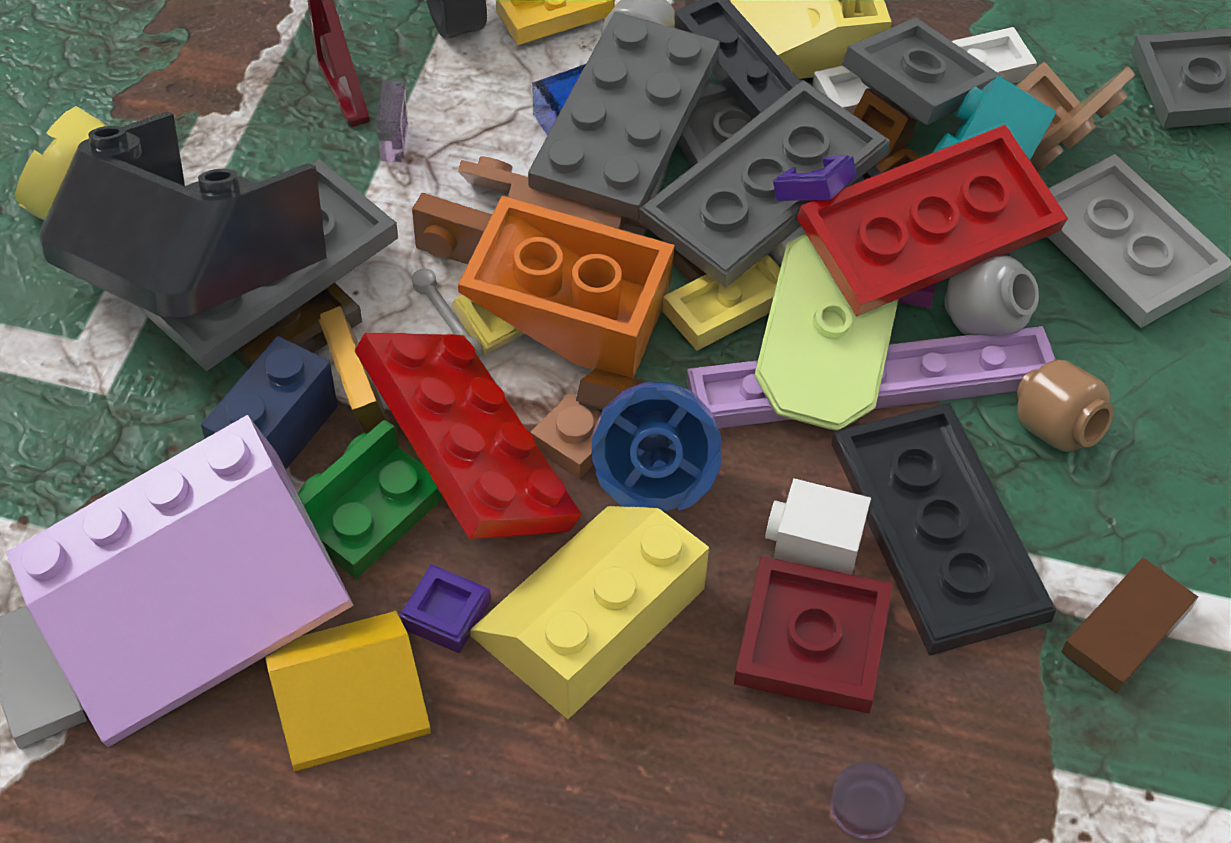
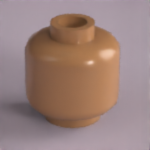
(1064, 406)

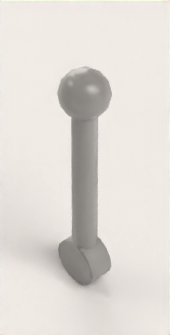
(425, 283)

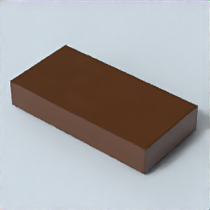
(1129, 625)

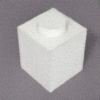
(818, 526)

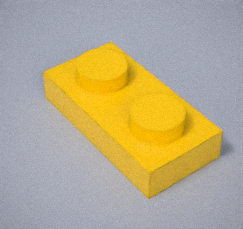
(540, 18)

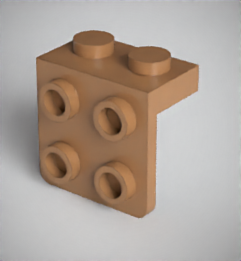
(1072, 118)

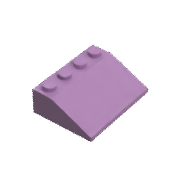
(178, 580)

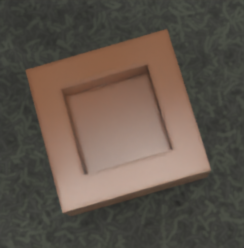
(567, 435)

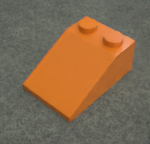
(571, 283)

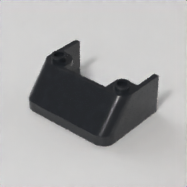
(174, 246)

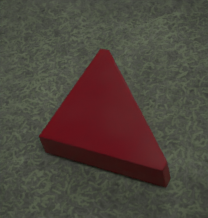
(336, 62)

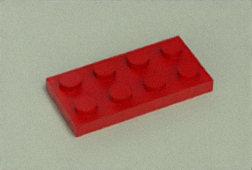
(931, 219)
(467, 435)

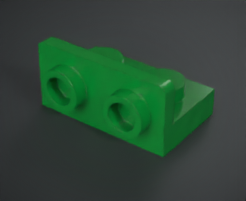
(368, 499)

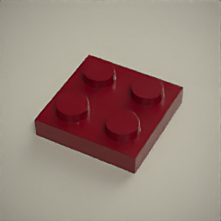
(814, 634)

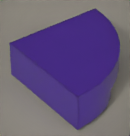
(818, 184)

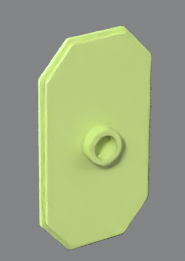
(815, 352)

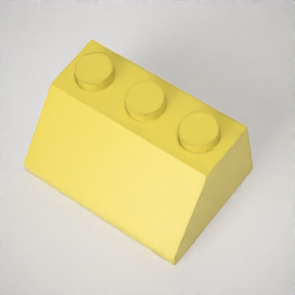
(595, 604)

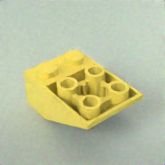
(814, 32)

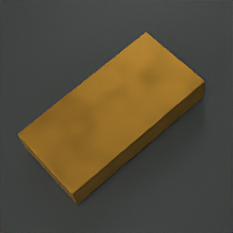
(355, 379)

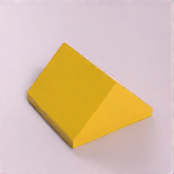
(347, 690)

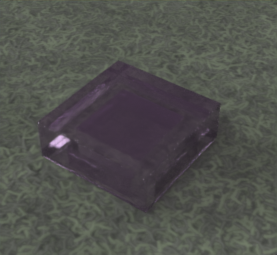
(392, 121)

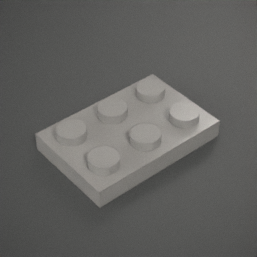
(1134, 242)

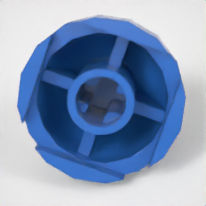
(656, 447)

